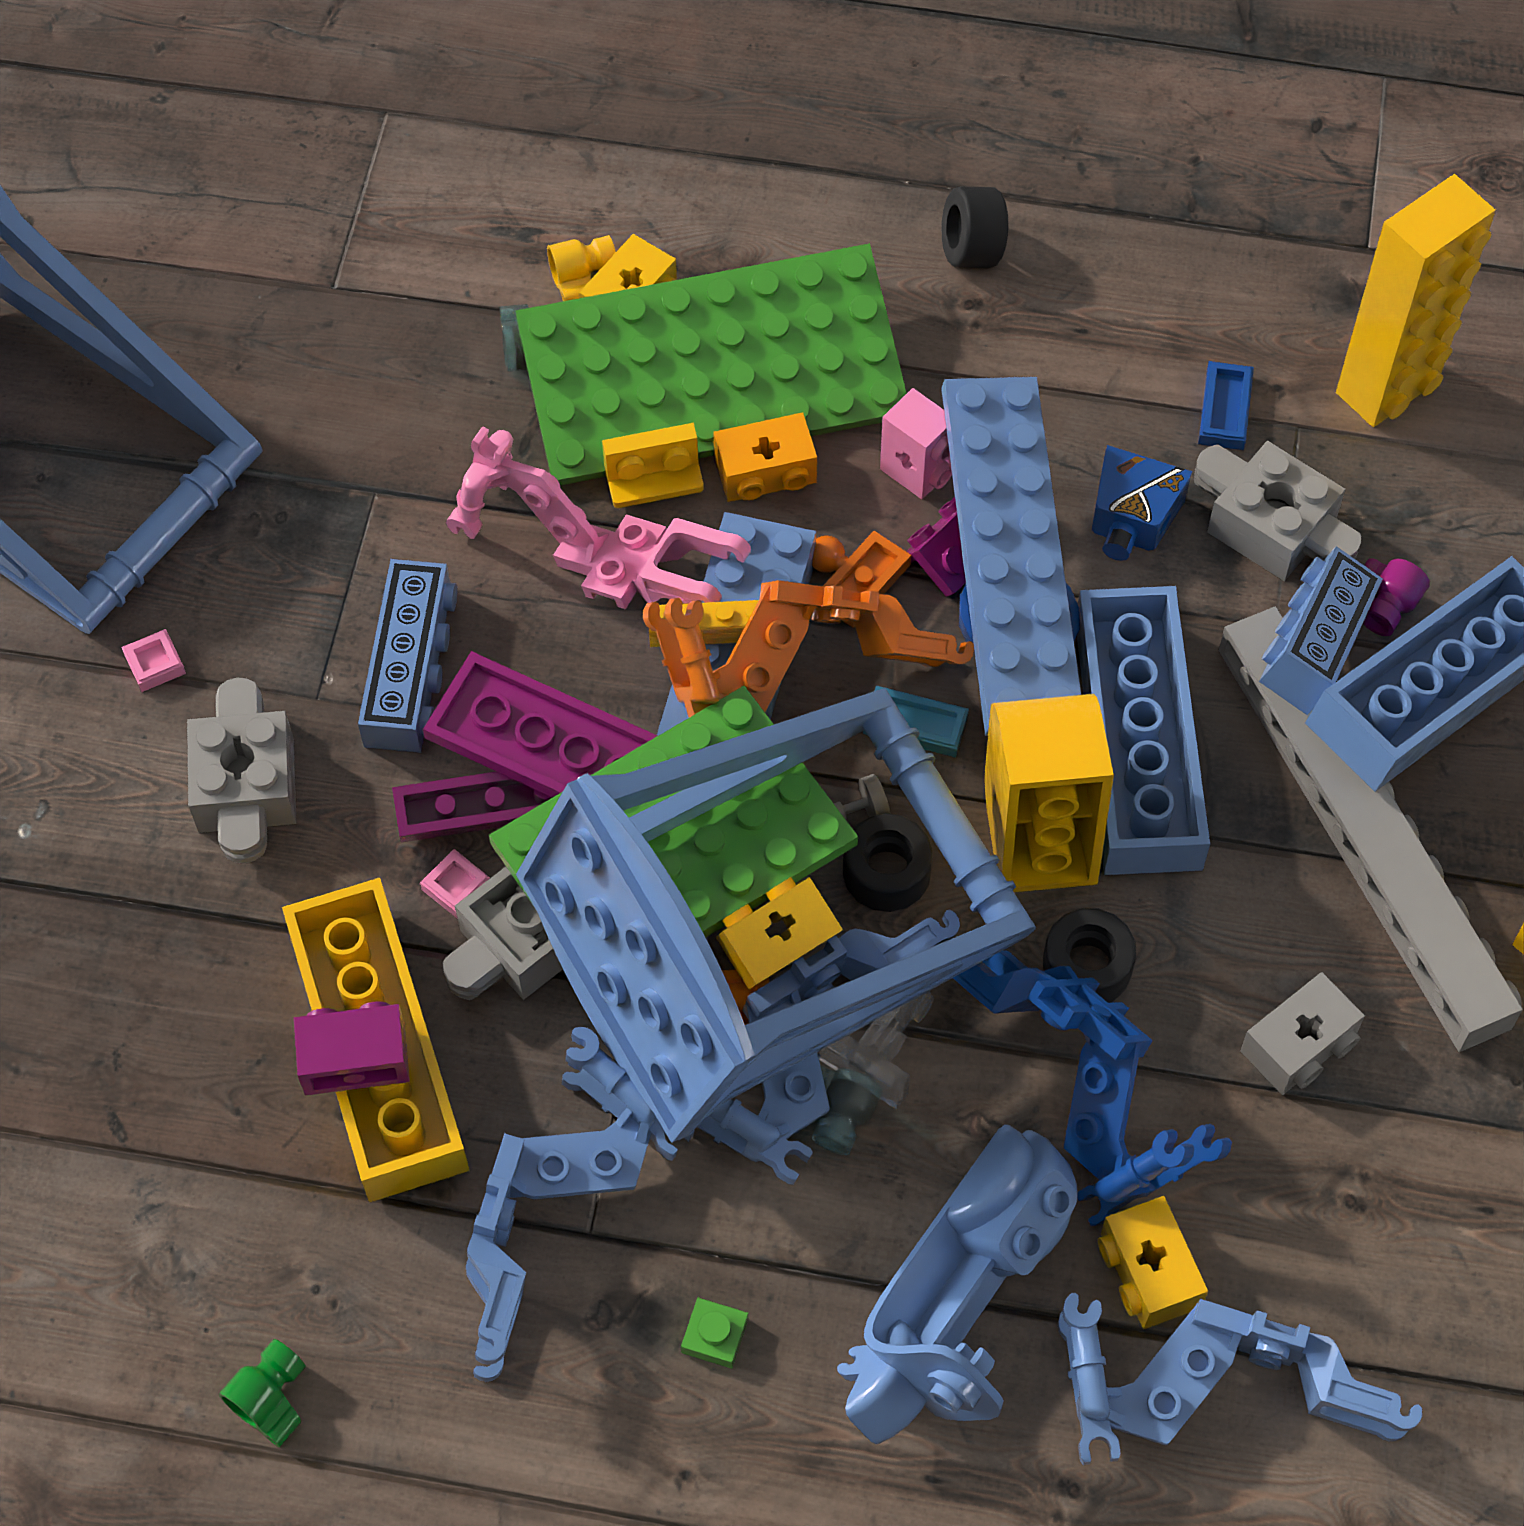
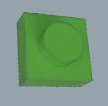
(714, 1332)

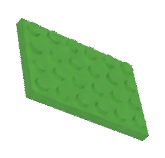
(733, 849)

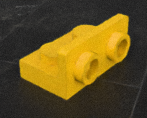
(652, 465)

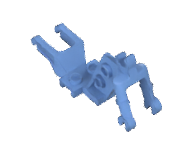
(798, 1093)
(552, 1169)
(1194, 1363)

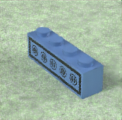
(1319, 629)
(406, 655)

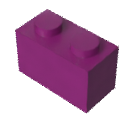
(351, 1048)

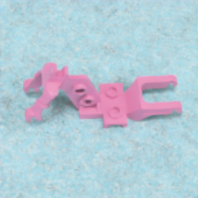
(613, 561)

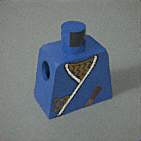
(1136, 501)

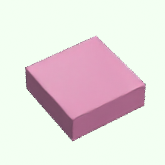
(153, 660)
(453, 881)

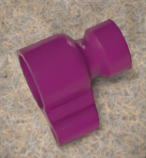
(1398, 594)

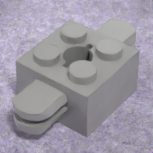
(1261, 526)
(241, 771)
(500, 942)

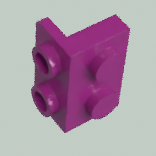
(940, 550)

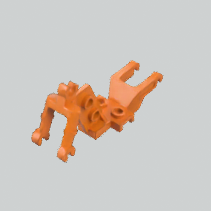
(776, 633)

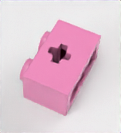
(916, 444)

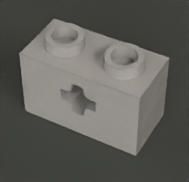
(1314, 1010)

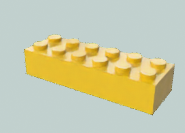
(1414, 300)
(354, 957)

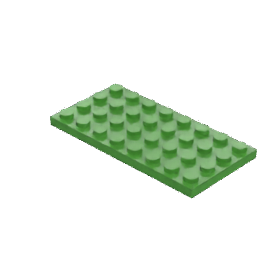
(712, 355)

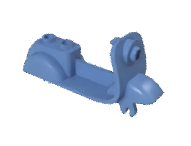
(992, 1227)

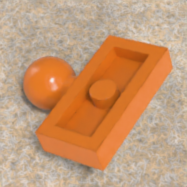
(870, 568)

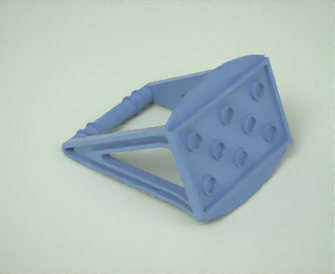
(143, 366)
(643, 956)

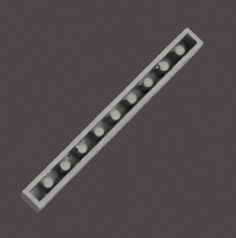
(1383, 856)

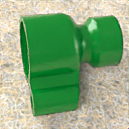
(258, 1396)

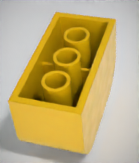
(1048, 790)

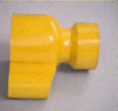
(574, 262)

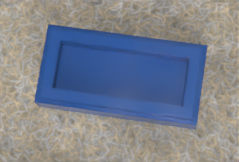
(1226, 405)

